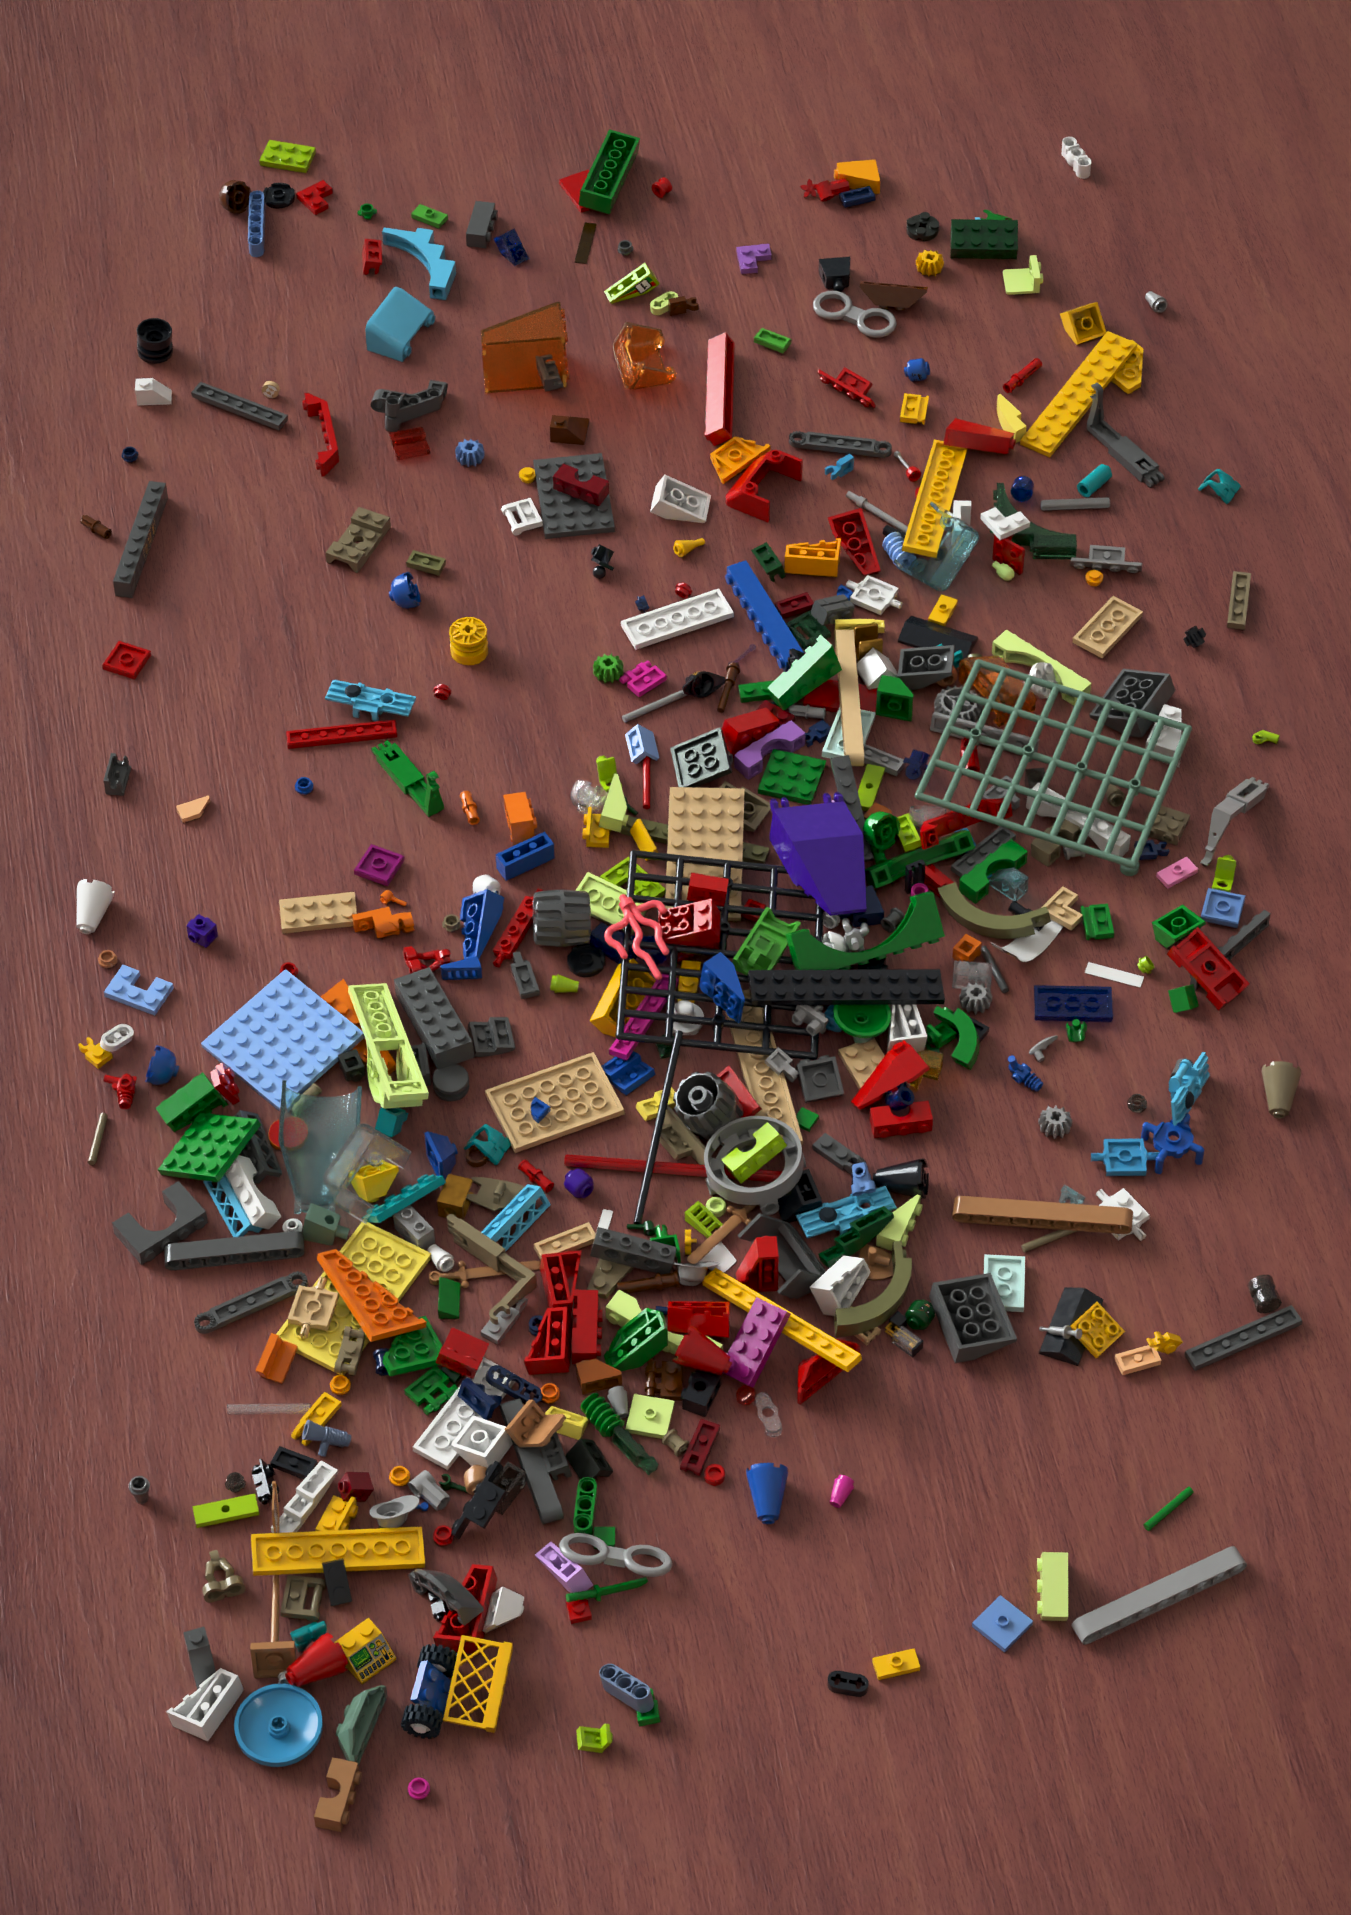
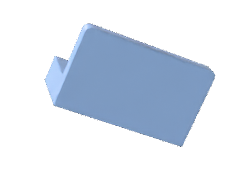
(641, 744)

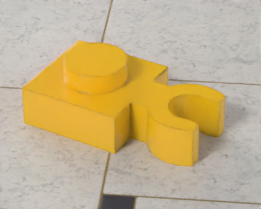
(95, 1054)
(1165, 1343)

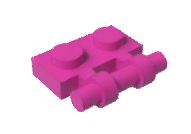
(646, 681)

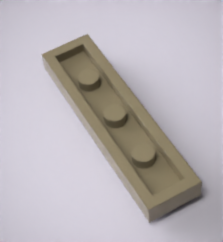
(1239, 600)

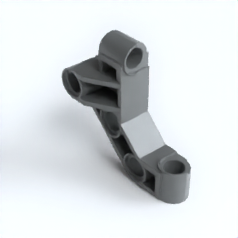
(403, 406)

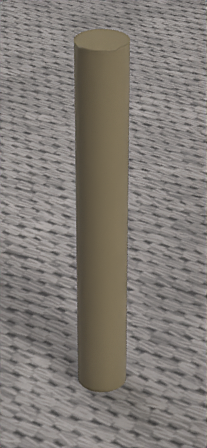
(97, 1139)
(1045, 1239)

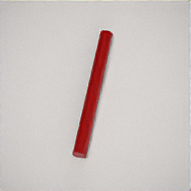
(646, 783)

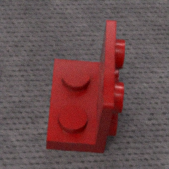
(1009, 553)
(462, 1353)

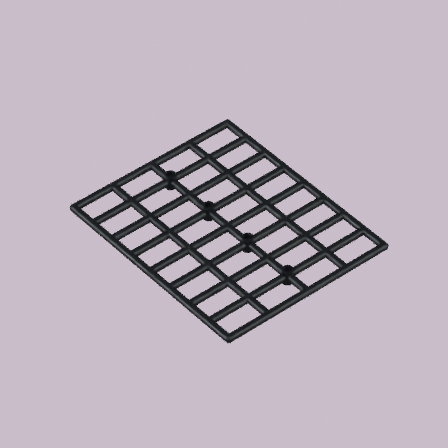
(671, 994)

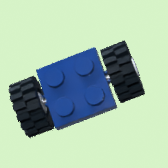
(430, 1692)

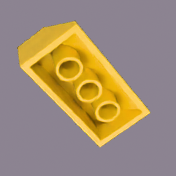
(605, 1014)

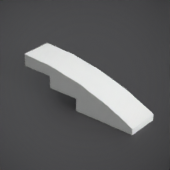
(306, 1498)

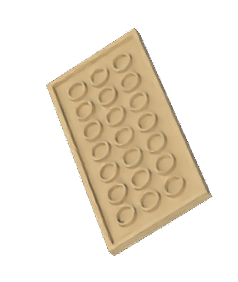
(706, 826)

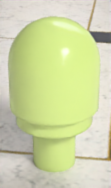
(1004, 571)

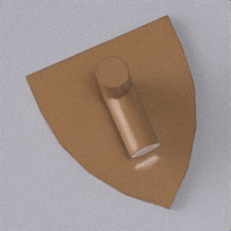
(878, 1262)

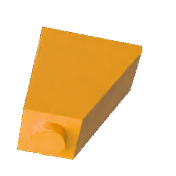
(859, 174)

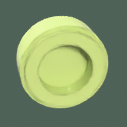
(716, 1206)

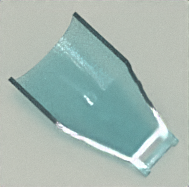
(311, 1137)

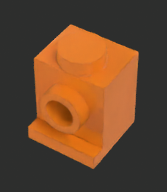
(964, 952)

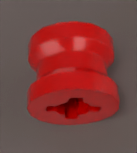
(661, 187)

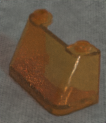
(639, 357)
(985, 682)

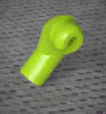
(1264, 736)

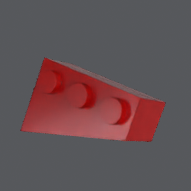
(748, 728)
(760, 1265)
(559, 1277)
(706, 1316)
(586, 1326)
(552, 1344)

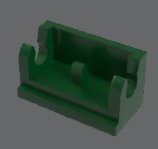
(769, 561)

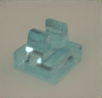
(1068, 1193)

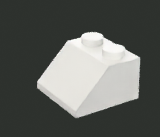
(482, 1442)

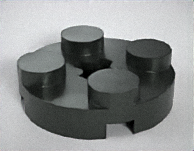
(916, 223)

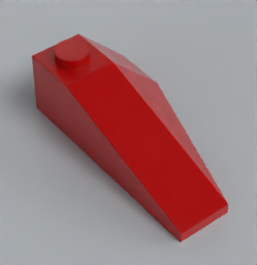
(855, 540)
(897, 1066)

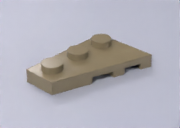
(607, 1276)

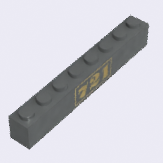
(140, 539)

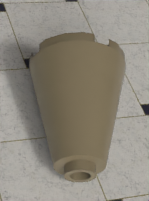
(1280, 1086)

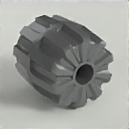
(561, 918)
(706, 1104)

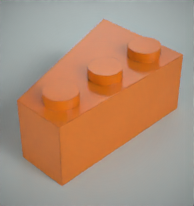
(519, 817)

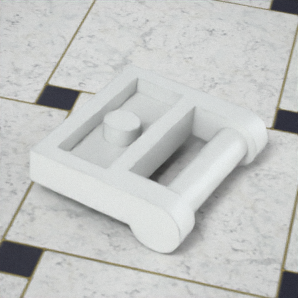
(527, 513)

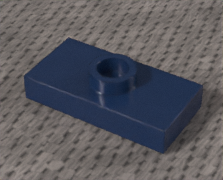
(857, 196)

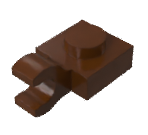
(680, 304)

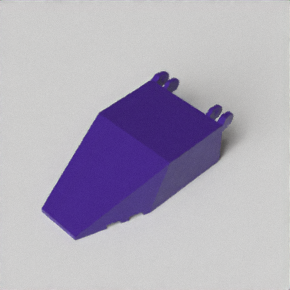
(822, 852)

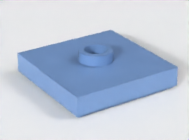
(1222, 908)
(1002, 1623)

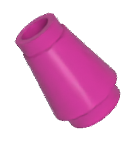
(841, 1490)

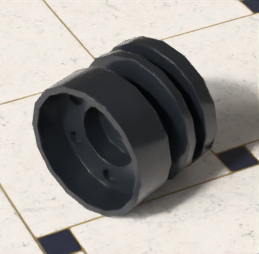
(154, 340)

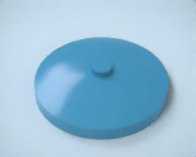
(278, 1725)

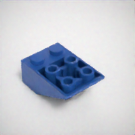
(723, 986)

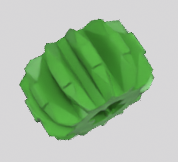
(608, 668)

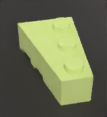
(1053, 1586)

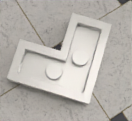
(1002, 526)

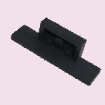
(483, 1504)

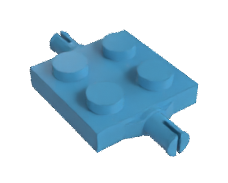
(1124, 1157)

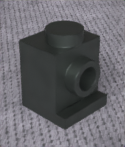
(353, 1069)

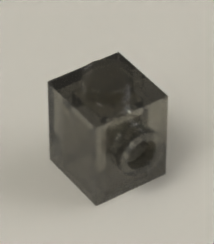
(1033, 776)

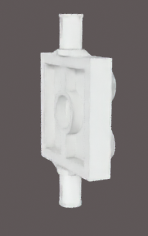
(874, 595)
(1125, 1200)

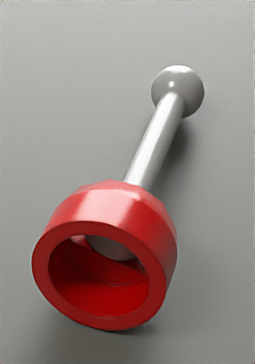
(912, 472)

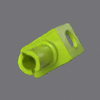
(606, 770)
(1224, 873)

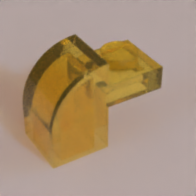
(935, 1063)

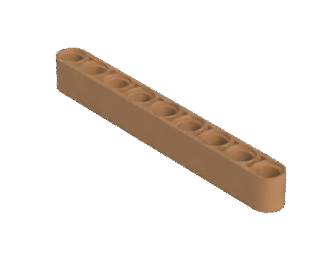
(1042, 1215)

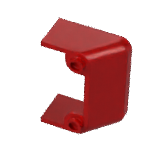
(744, 492)

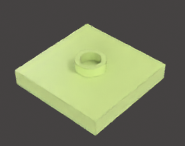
(650, 1416)

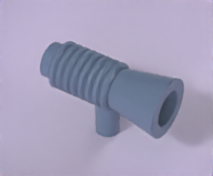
(326, 1435)

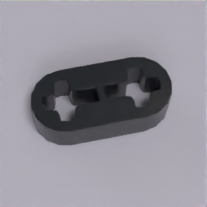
(848, 1683)

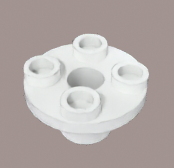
(1043, 671)
(687, 1008)

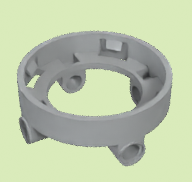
(739, 1134)

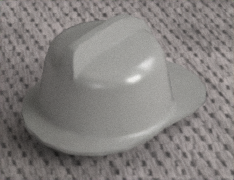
(693, 1274)
(394, 1512)

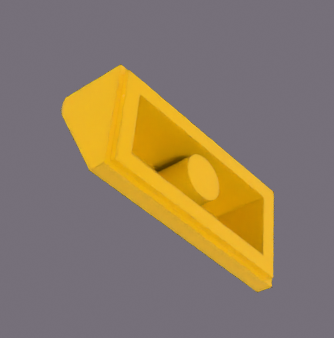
(642, 837)

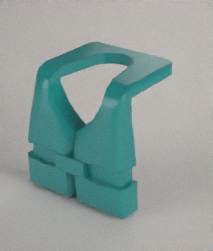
(1225, 489)
(494, 1147)
(307, 1634)

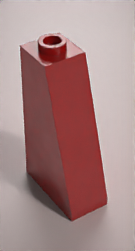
(978, 437)

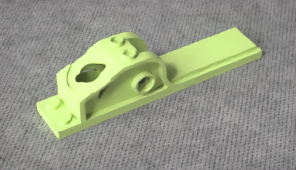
(385, 1032)

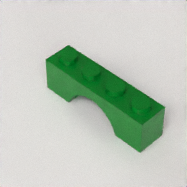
(975, 883)

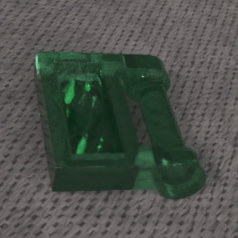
(811, 628)

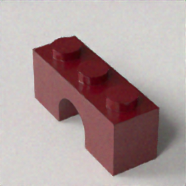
(591, 491)

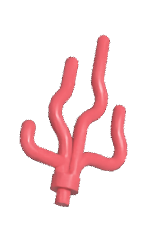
(631, 915)

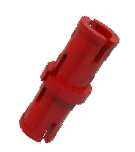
(531, 1172)

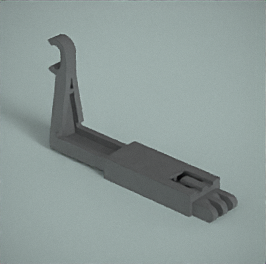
(1121, 447)

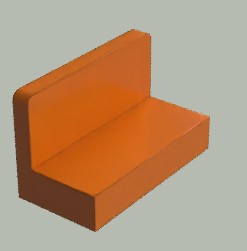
(276, 1359)

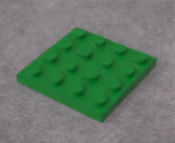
(209, 1147)

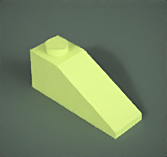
(615, 807)

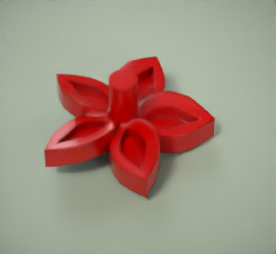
(809, 189)

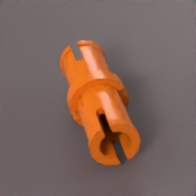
(469, 808)

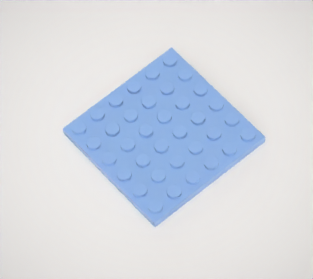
(282, 1036)

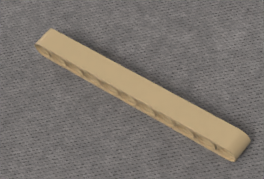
(849, 697)

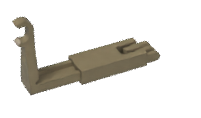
(496, 1258)

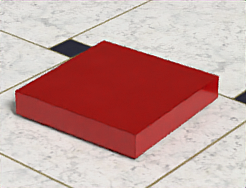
(126, 660)

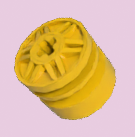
(468, 641)

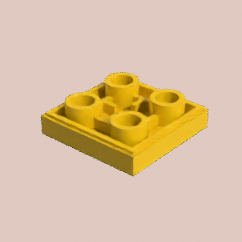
(1098, 1329)

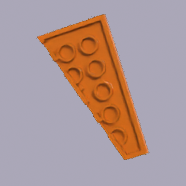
(340, 1000)
(368, 1301)

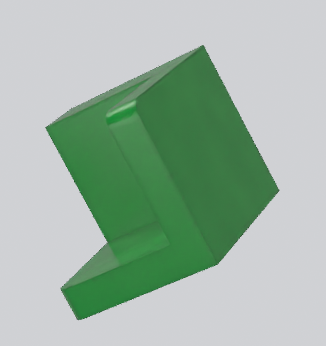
(1183, 998)

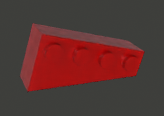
(481, 1584)

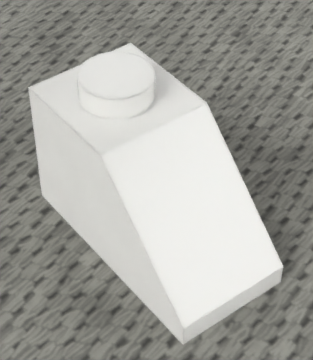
(152, 392)
(503, 1608)

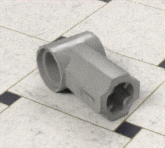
(426, 1487)

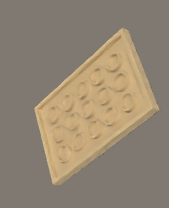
(573, 1090)

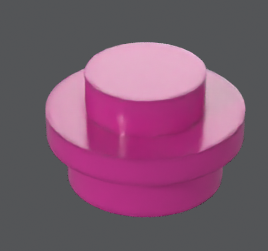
(418, 1788)

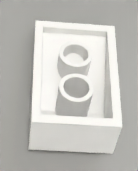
(679, 501)

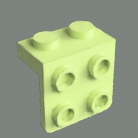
(1024, 280)

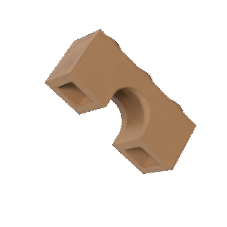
(333, 1812)

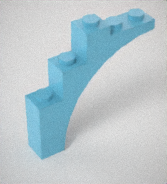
(431, 255)

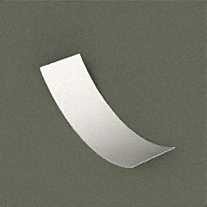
(1031, 946)

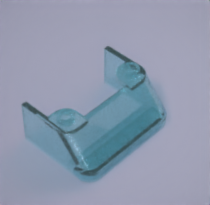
(951, 556)

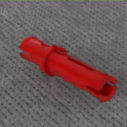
(1018, 378)

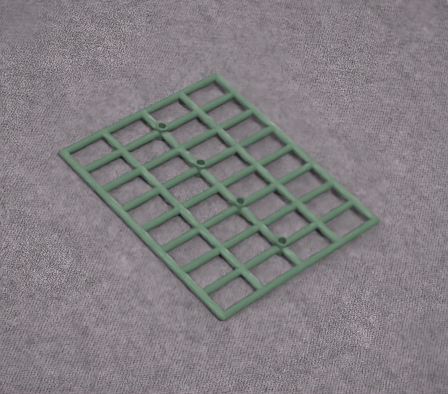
(1134, 786)

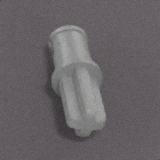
(807, 711)

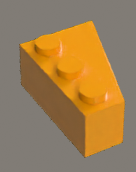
(813, 559)

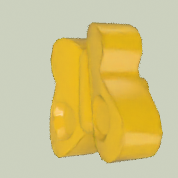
(688, 1241)

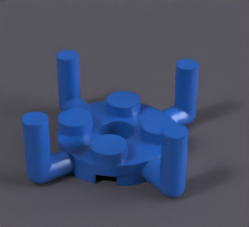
(1170, 1147)

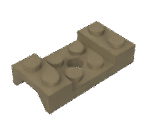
(364, 527)

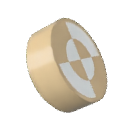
(270, 389)

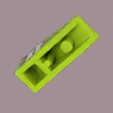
(634, 284)

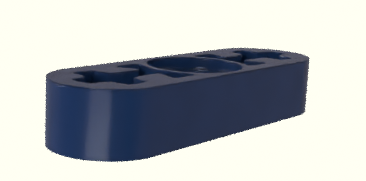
(502, 1373)

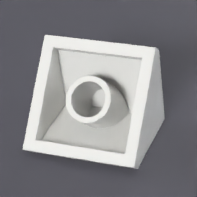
(873, 666)

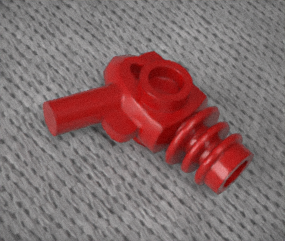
(125, 1088)

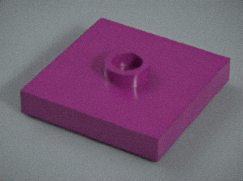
(379, 865)

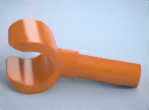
(388, 896)

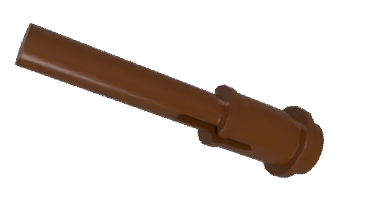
(730, 678)

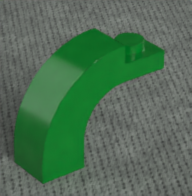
(969, 1044)

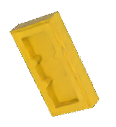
(943, 610)
(896, 1664)

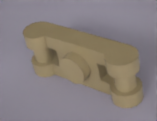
(350, 1351)

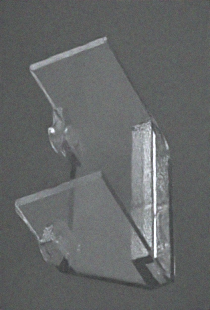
(362, 1146)

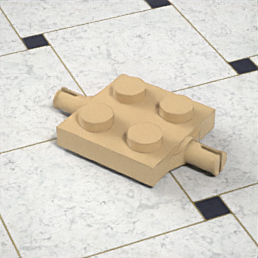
(313, 1307)

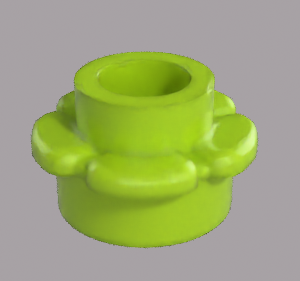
(1145, 964)

